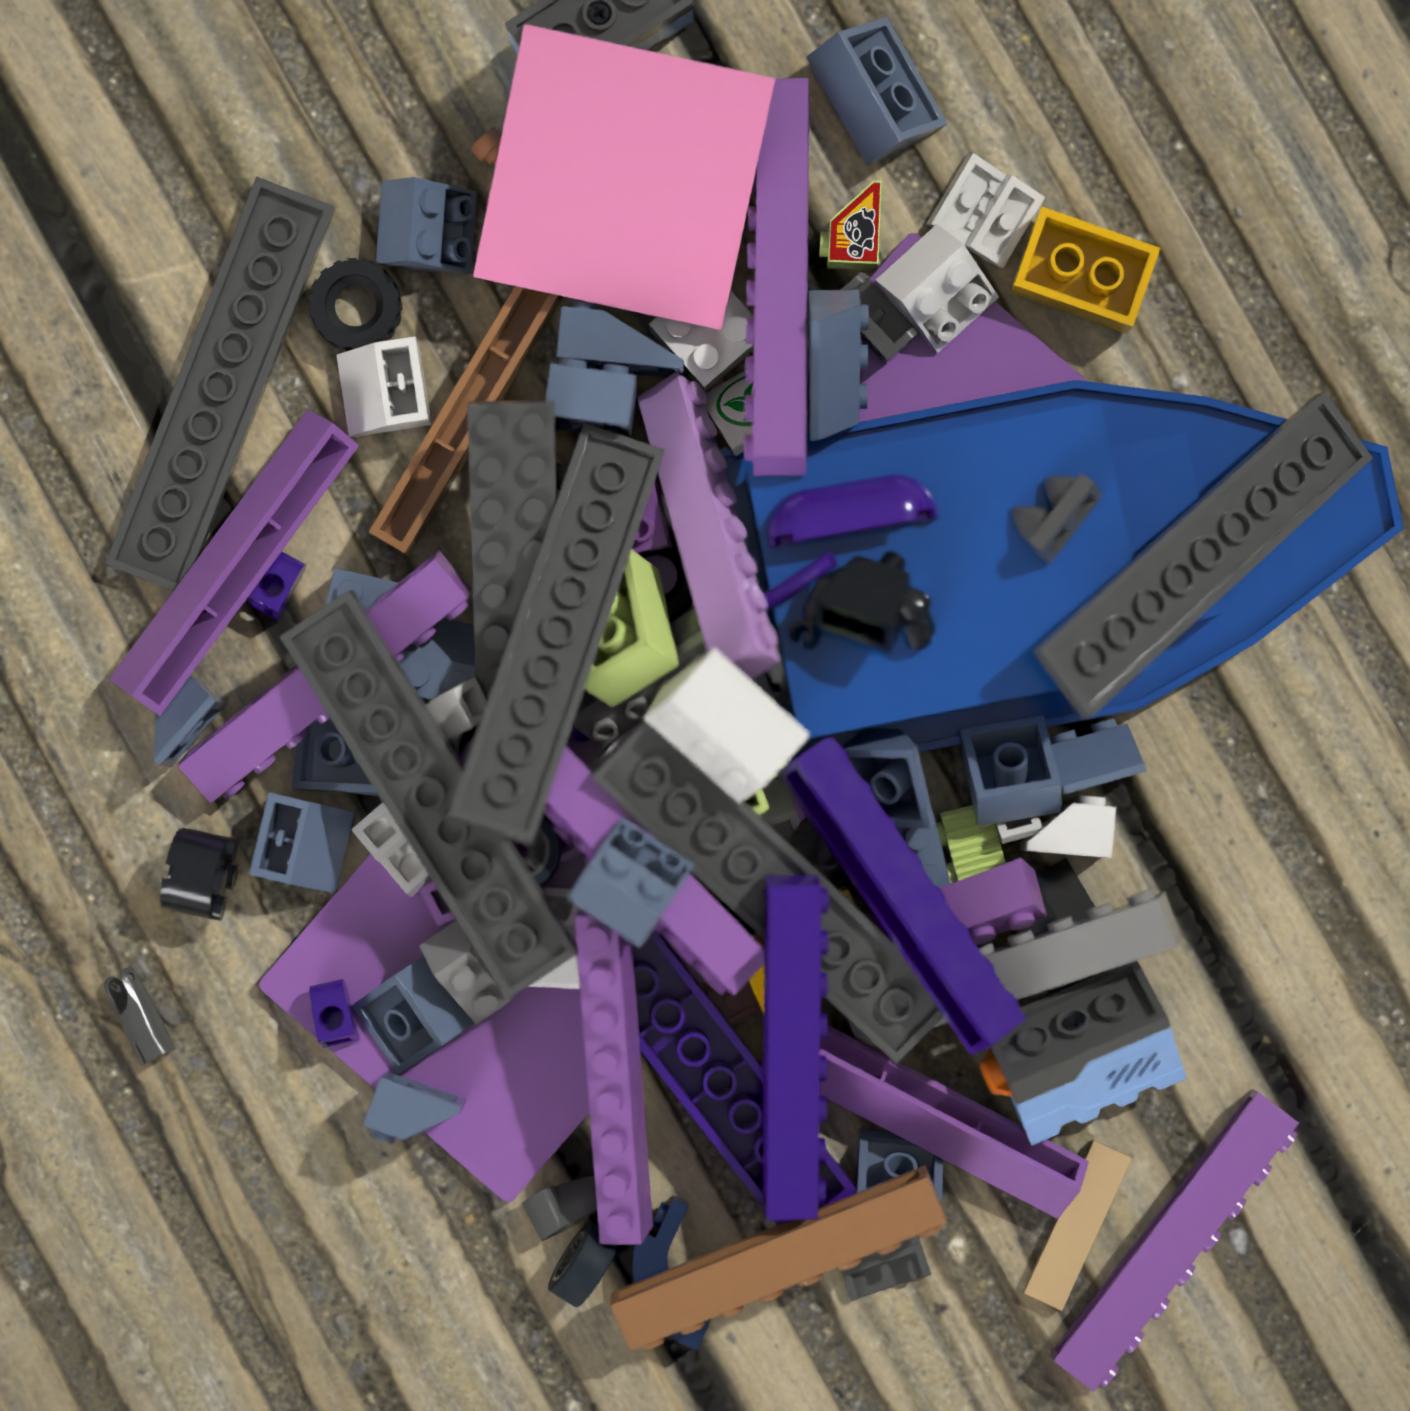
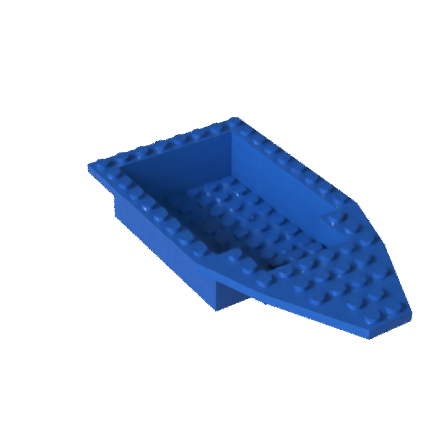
(989, 587)

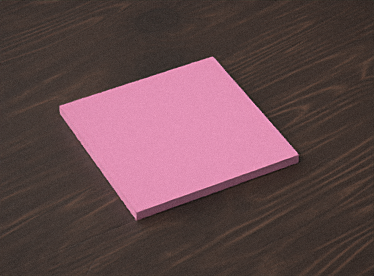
(623, 177)

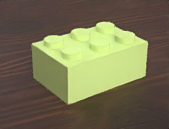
(636, 639)

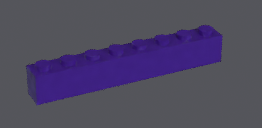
(902, 895)
(793, 1046)

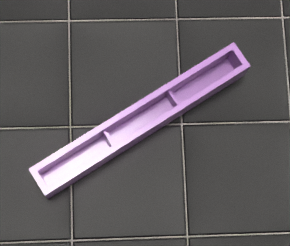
(708, 526)

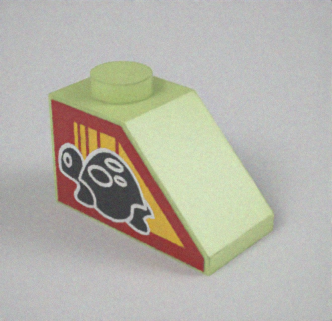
(855, 232)

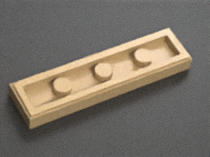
(1077, 1227)

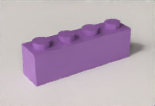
(994, 901)

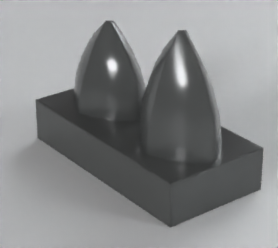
(1050, 531)

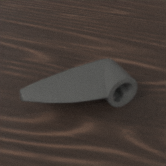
(561, 1206)

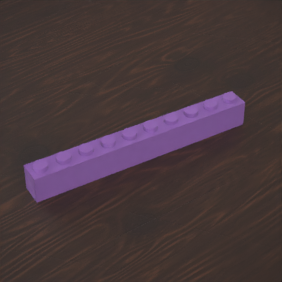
(779, 287)

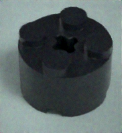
(199, 873)

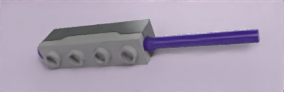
(604, 724)

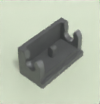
(887, 329)
(887, 1270)

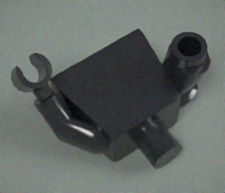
(868, 605)

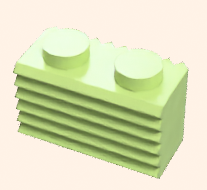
(968, 845)

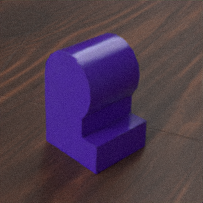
(277, 586)
(333, 1014)

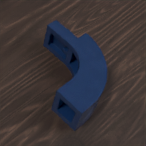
(652, 1255)

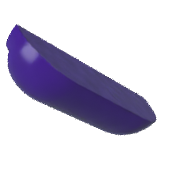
(849, 509)

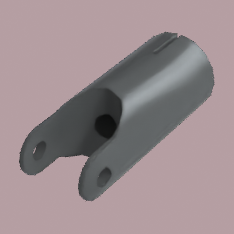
(138, 1017)

